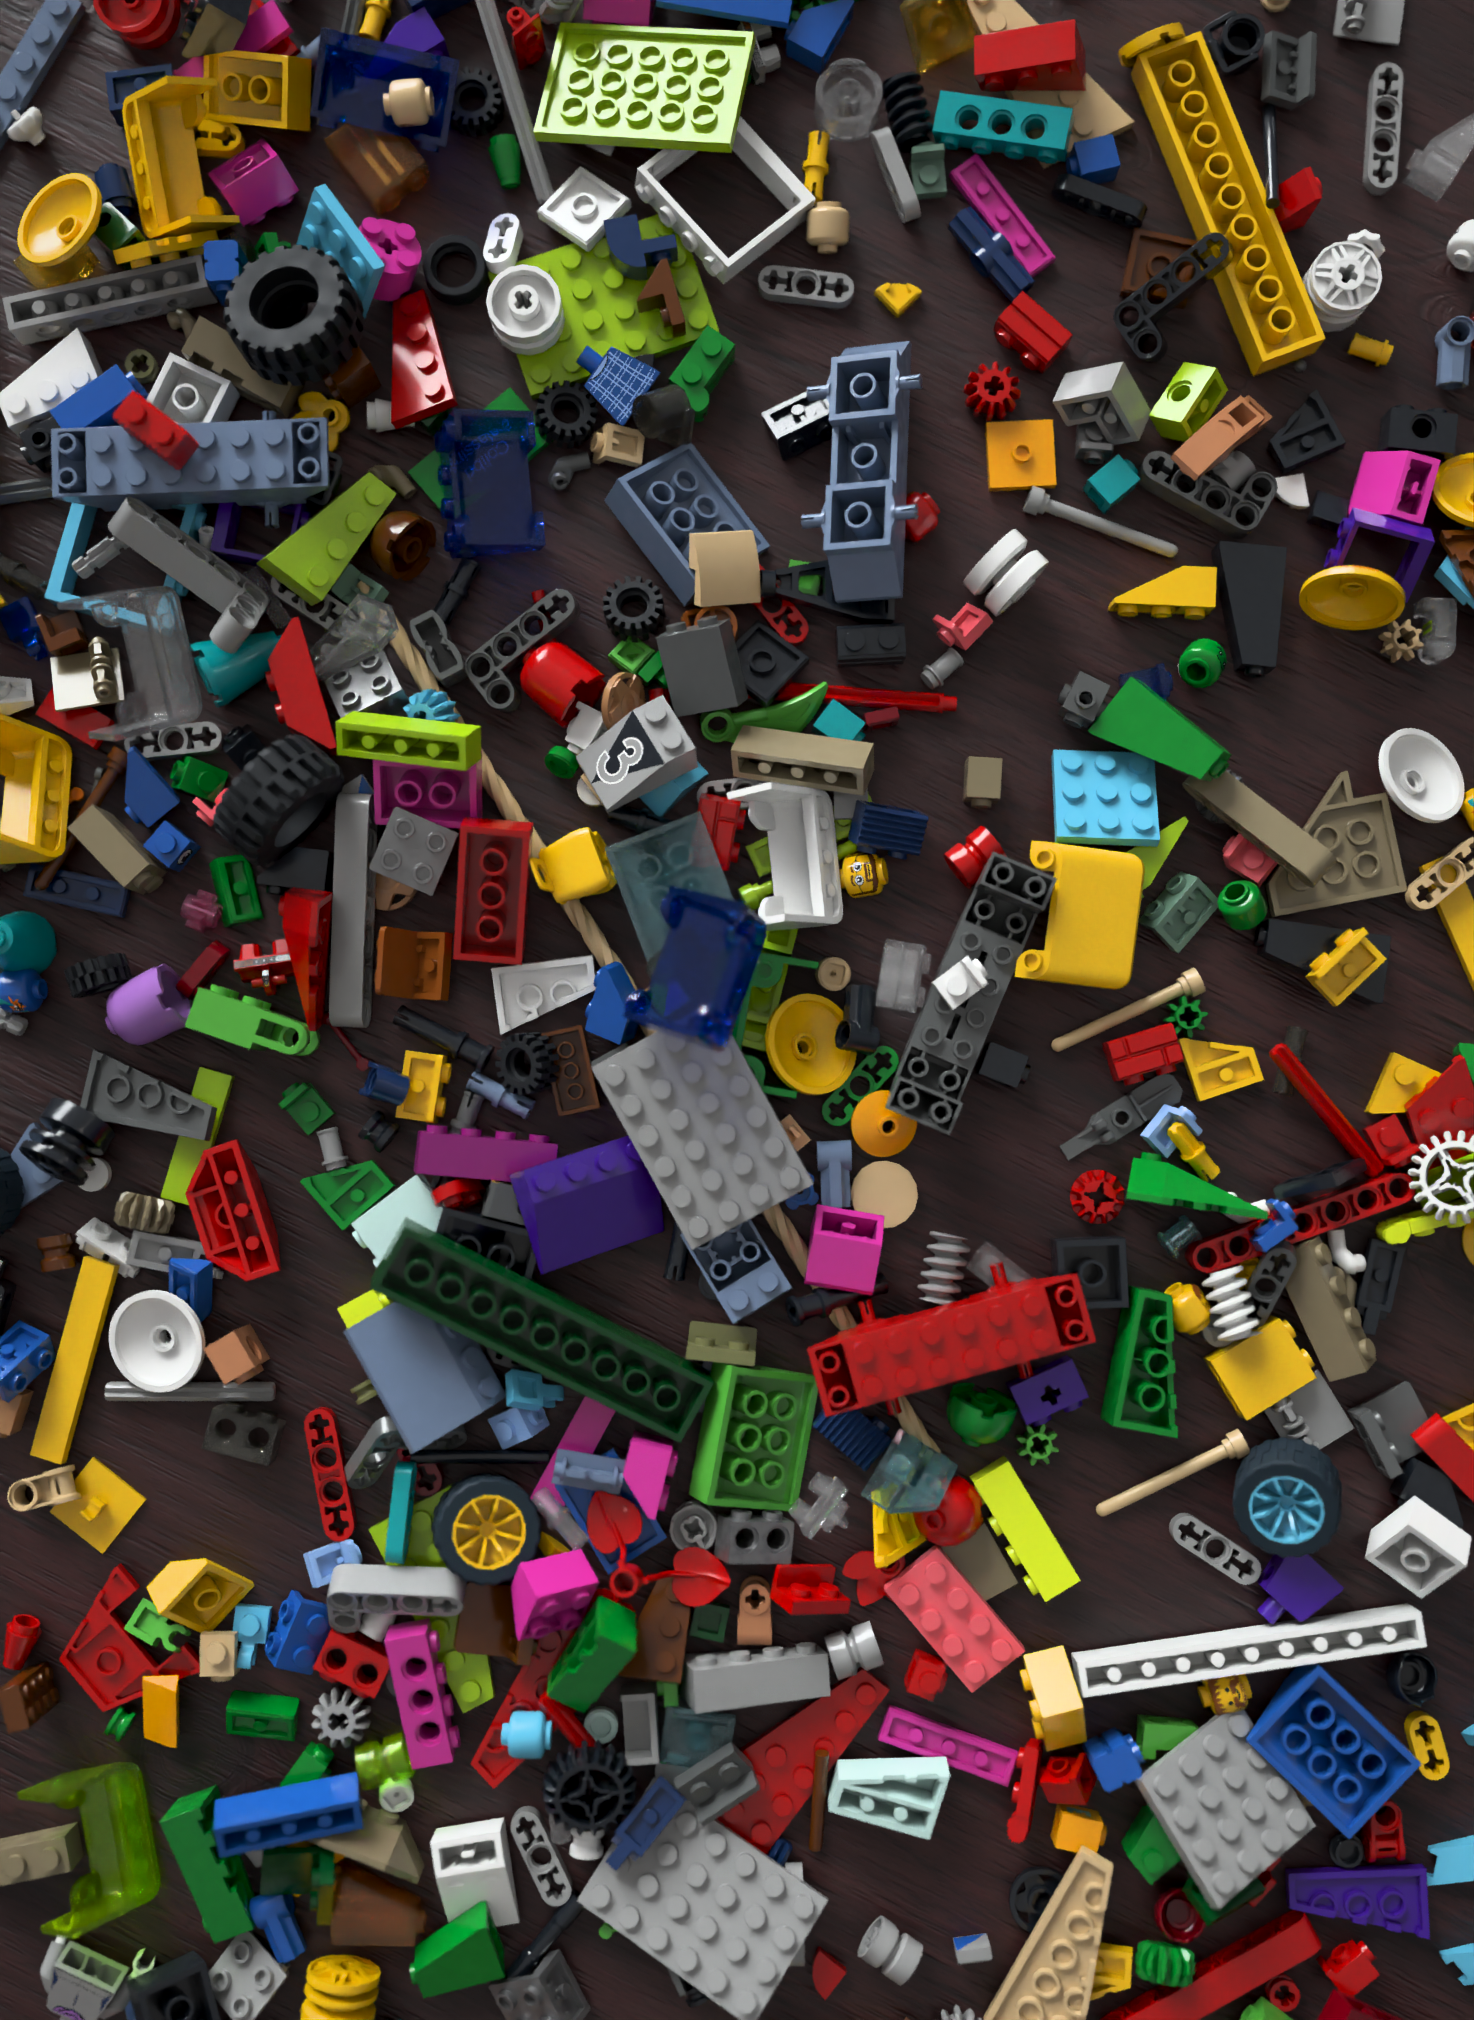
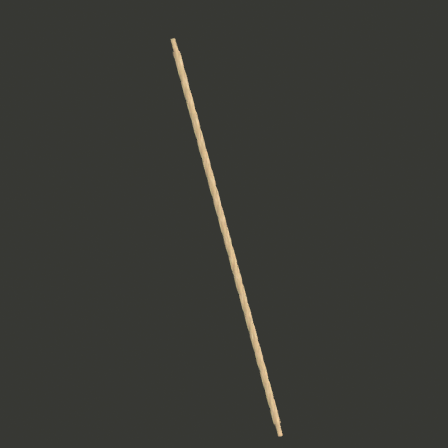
(605, 955)

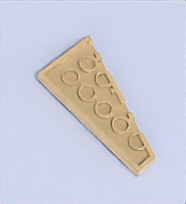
(1093, 109)

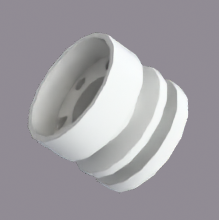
(1340, 302)

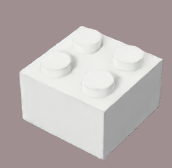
(192, 393)
(1418, 1547)

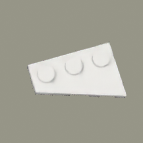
(539, 987)

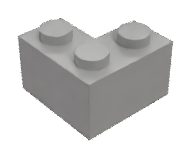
(1104, 396)

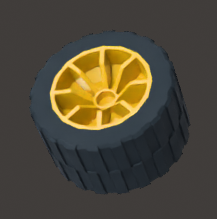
(485, 1528)

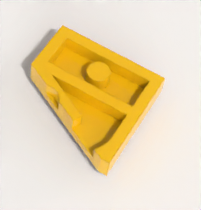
(1218, 1067)
(1398, 1084)
(893, 1536)

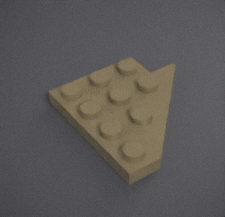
(1365, 848)

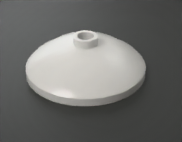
(1421, 775)
(144, 1350)

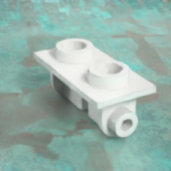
(100, 1239)

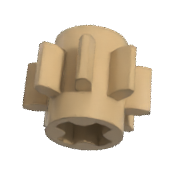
(1405, 631)

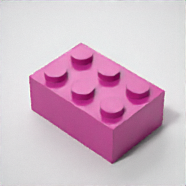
(428, 792)

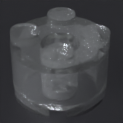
(848, 100)

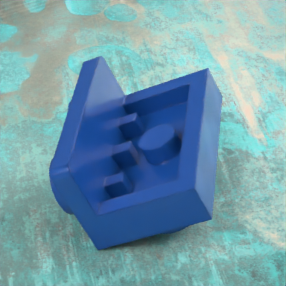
(298, 1634)

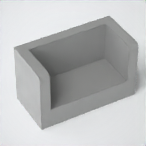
(640, 1723)

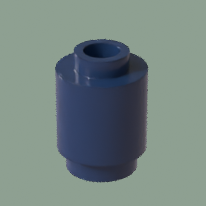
(115, 187)

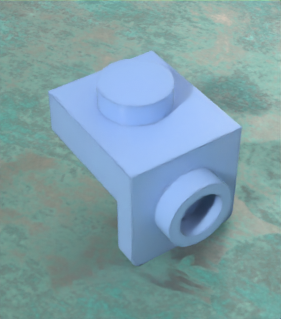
(1156, 1131)
(517, 1425)
(324, 1559)

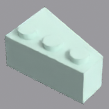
(890, 1792)

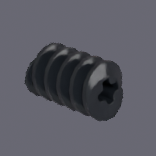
(906, 110)

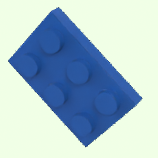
(578, 1502)

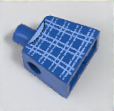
(616, 380)

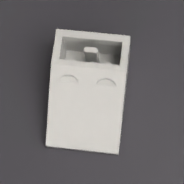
(474, 1867)

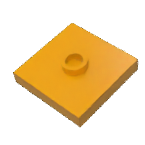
(1020, 455)

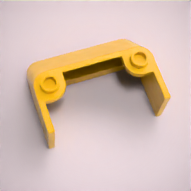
(166, 160)
(34, 792)

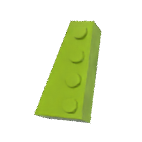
(325, 544)

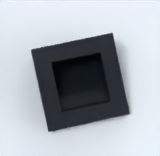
(1327, 511)

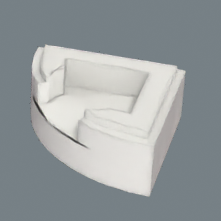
(1293, 491)

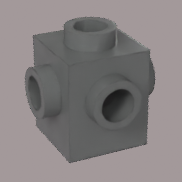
(1083, 689)

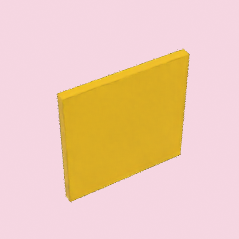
(104, 1505)

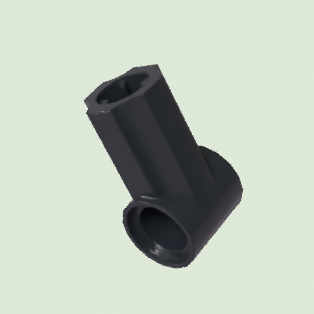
(857, 1029)

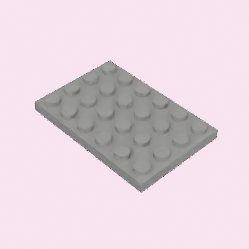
(702, 1132)
(709, 1910)

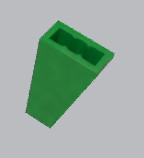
(1155, 729)

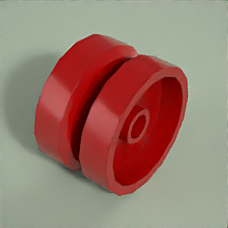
(141, 22)

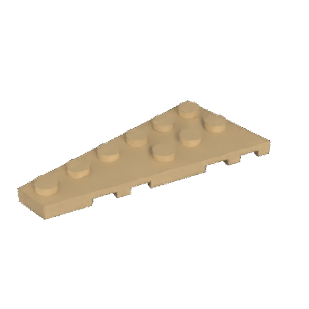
(1059, 1958)

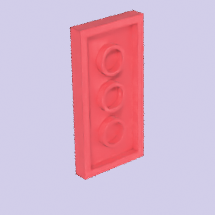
(954, 1618)

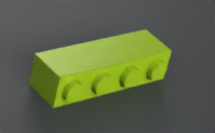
(408, 740)

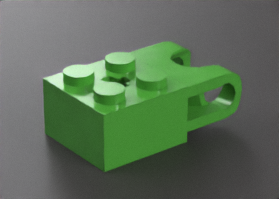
(248, 1022)

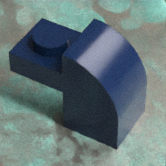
(633, 255)

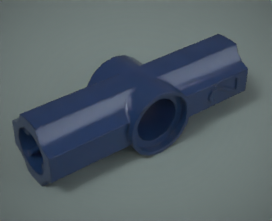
(990, 253)

